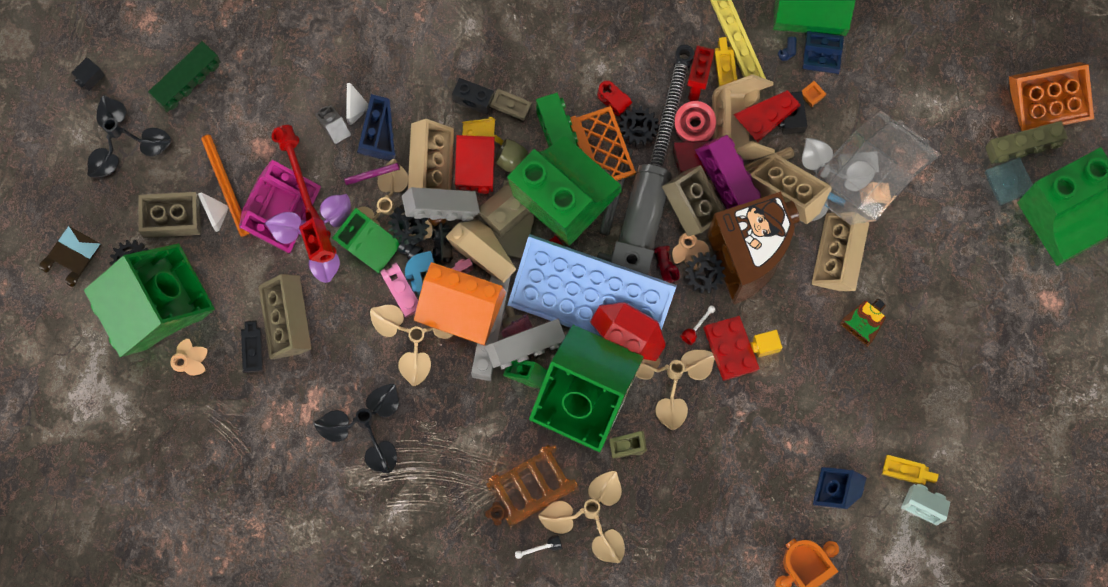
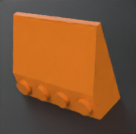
(1052, 96)
(459, 303)

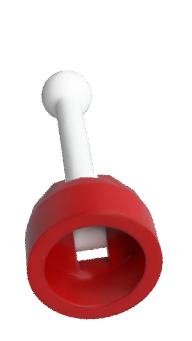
(689, 335)

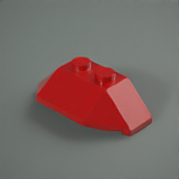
(630, 329)

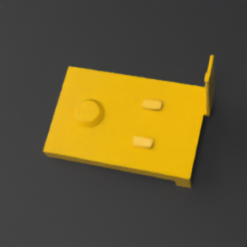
(481, 128)

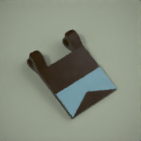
(73, 252)

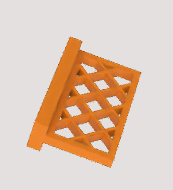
(586, 147)

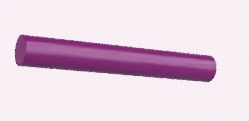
(372, 173)

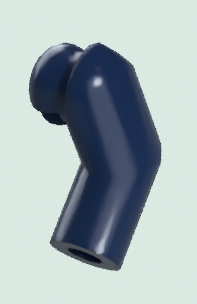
(790, 51)

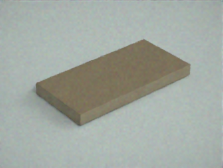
(516, 239)

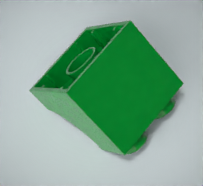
(563, 188)
(1070, 207)
(148, 298)

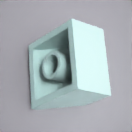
(926, 505)

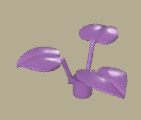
(286, 229)

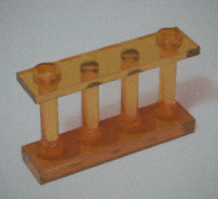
(532, 505)

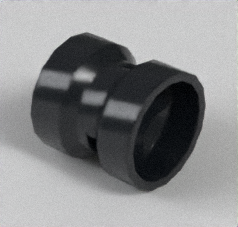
(410, 250)

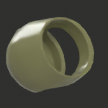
(510, 155)

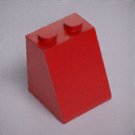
(475, 163)

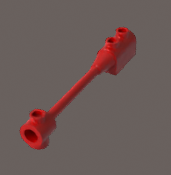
(313, 231)

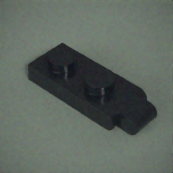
(251, 348)

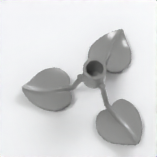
(814, 157)

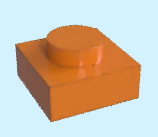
(813, 94)

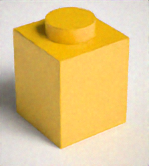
(766, 343)

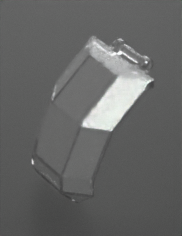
(874, 168)

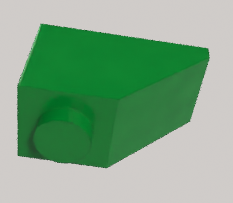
(527, 373)

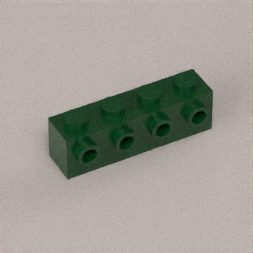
(184, 77)

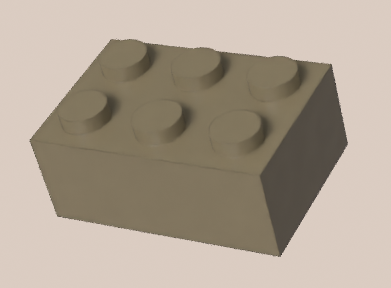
(693, 200)
(169, 215)

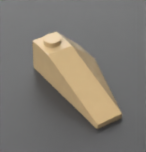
(480, 244)

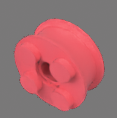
(689, 112)

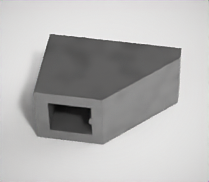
(333, 124)

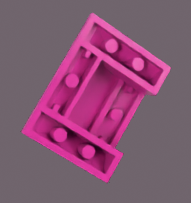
(273, 194)

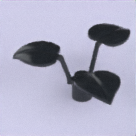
(108, 116)
(335, 427)

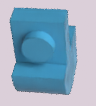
(417, 268)

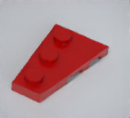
(767, 115)

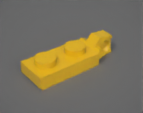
(725, 63)
(908, 470)

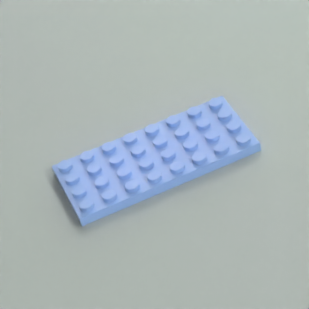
(571, 286)

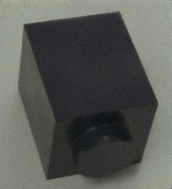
(87, 74)

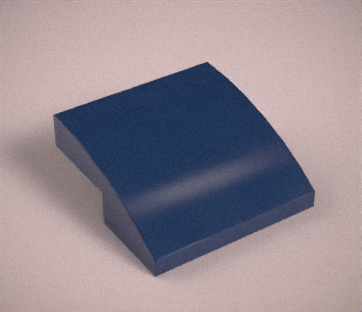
(823, 52)

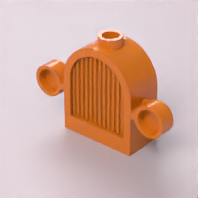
(808, 563)

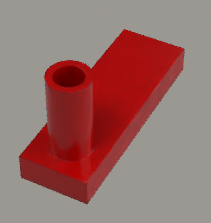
(699, 72)

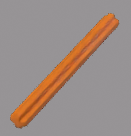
(223, 182)

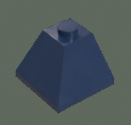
(838, 488)

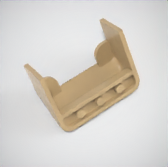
(733, 99)

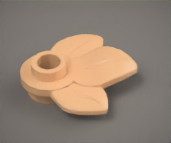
(684, 252)
(192, 358)

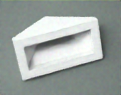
(355, 105)
(215, 210)

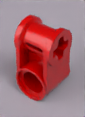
(615, 97)

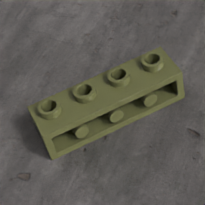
(1026, 142)

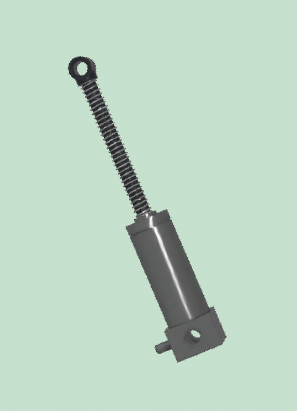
(647, 195)

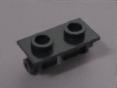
(440, 251)

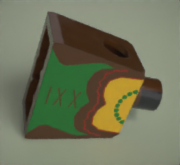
(865, 321)

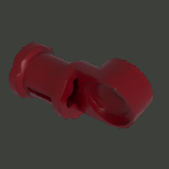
(666, 265)

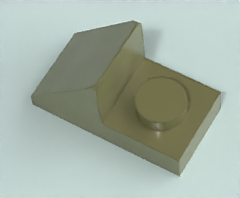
(628, 445)

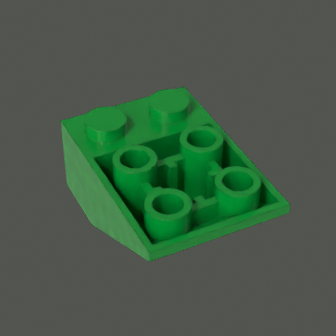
(366, 240)

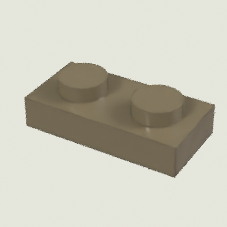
(511, 104)

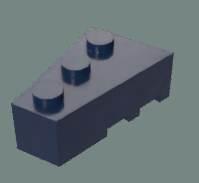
(377, 130)

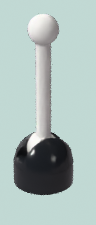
(553, 544)

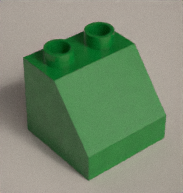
(814, 16)

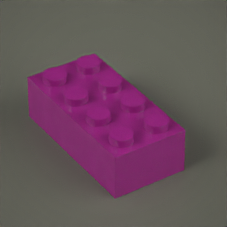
(727, 172)

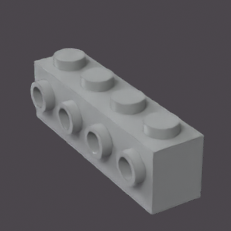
(440, 204)
(526, 343)

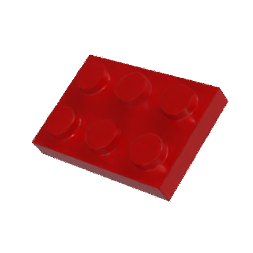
(731, 348)

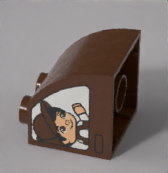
(752, 242)

